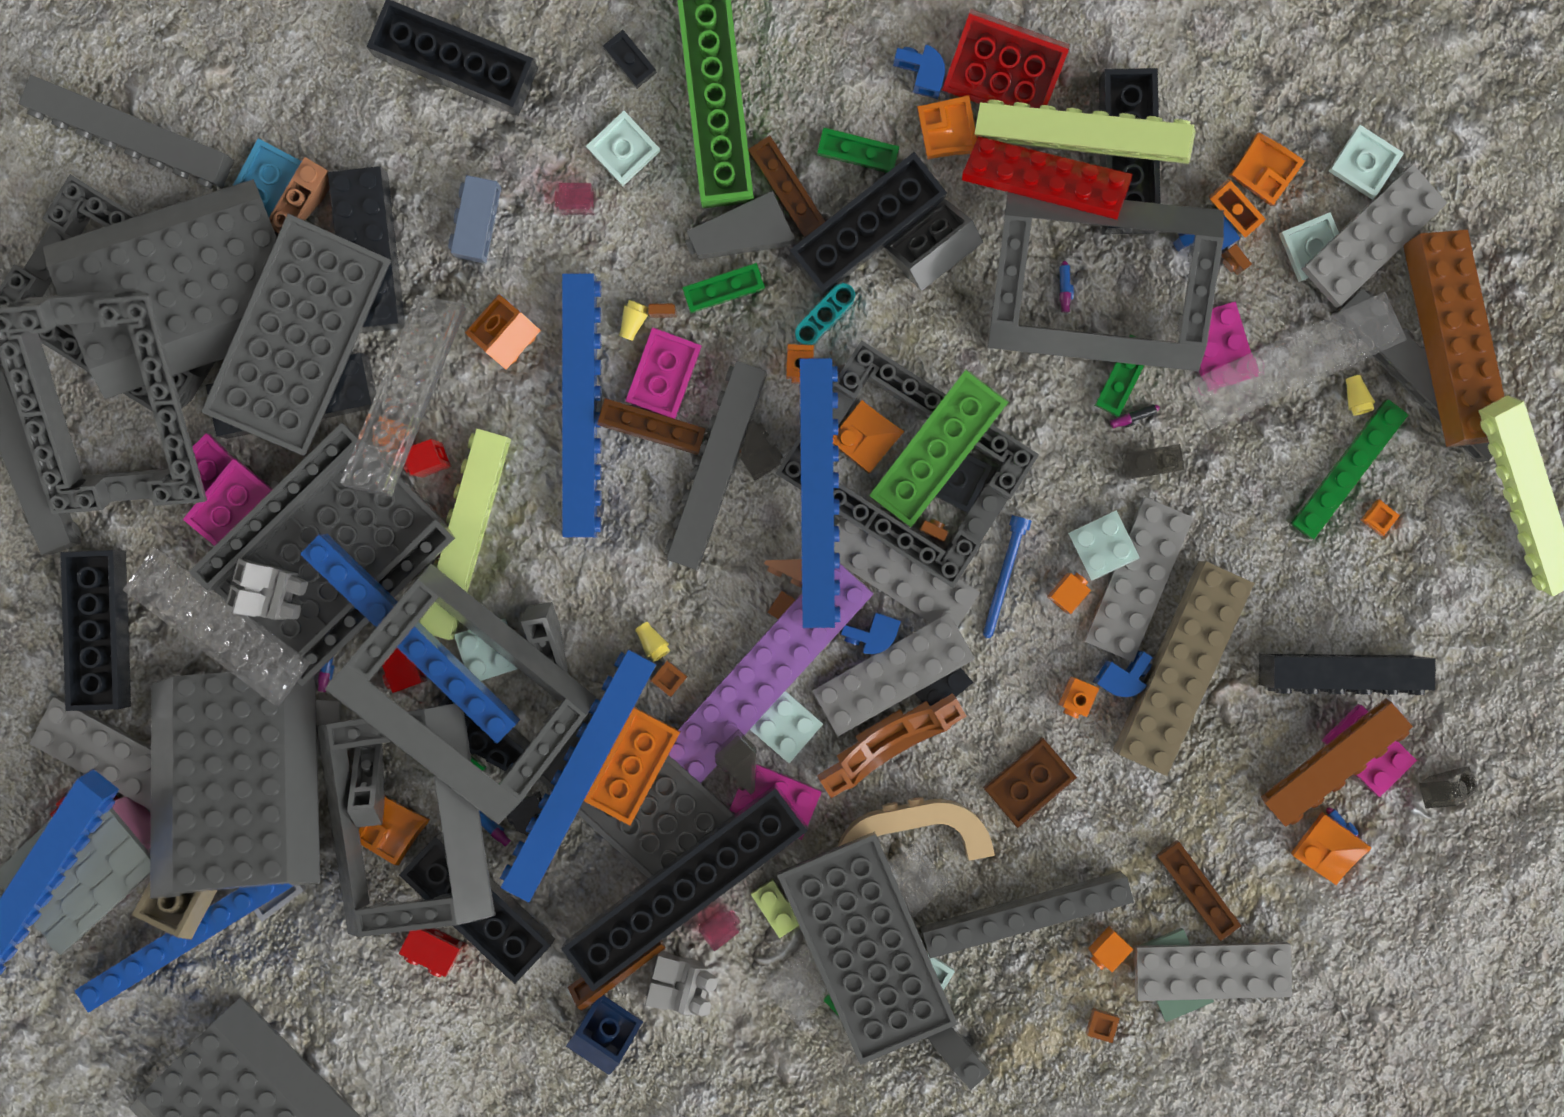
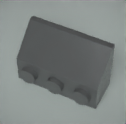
(934, 244)

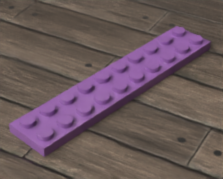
(761, 678)

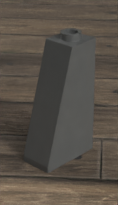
(742, 230)

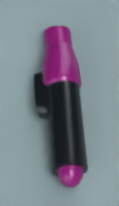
(1134, 417)

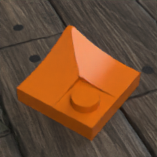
(947, 127)
(1266, 168)
(866, 436)
(395, 834)
(1330, 848)

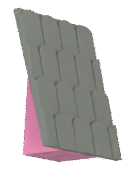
(101, 877)

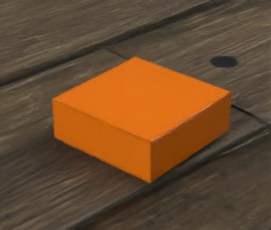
(1380, 517)

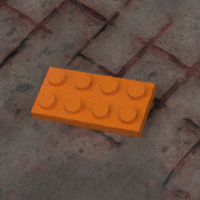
(632, 766)

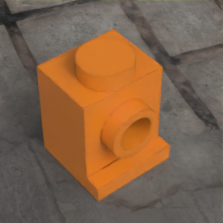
(794, 353)

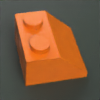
(502, 331)

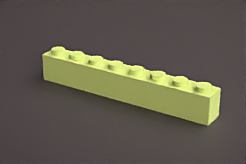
(1086, 132)
(1527, 490)
(468, 521)

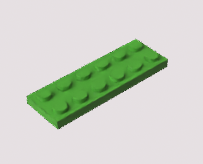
(939, 448)

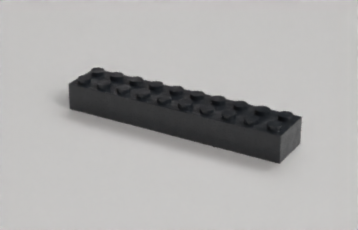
(684, 887)

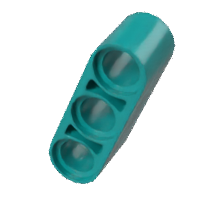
(831, 304)

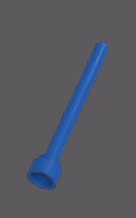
(1018, 528)

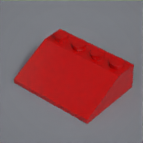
(1004, 63)

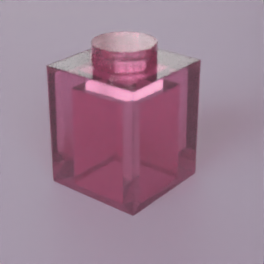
(575, 198)
(720, 927)

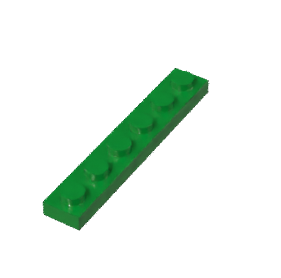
(1349, 469)

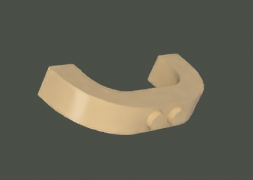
(924, 813)

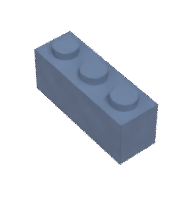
(475, 219)

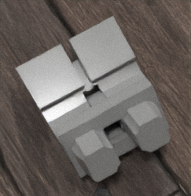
(265, 591)
(691, 988)

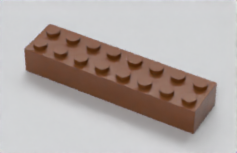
(1454, 332)

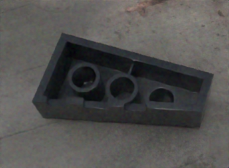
(497, 754)

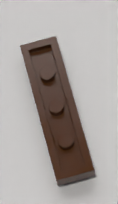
(786, 186)
(651, 426)
(1198, 890)
(584, 996)

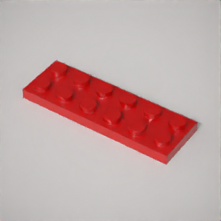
(1047, 177)

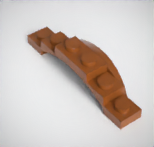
(889, 739)

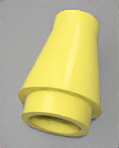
(632, 319)
(1358, 396)
(653, 643)

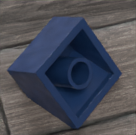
(604, 1034)

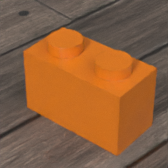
(1237, 208)

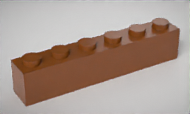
(1337, 762)

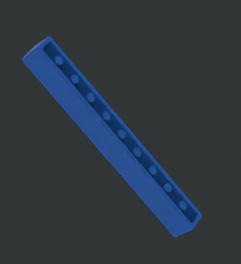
(580, 406)
(817, 493)
(418, 645)
(578, 775)
(51, 857)
(169, 947)

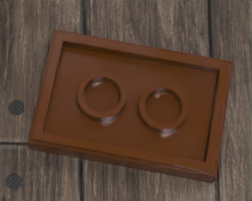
(1030, 782)

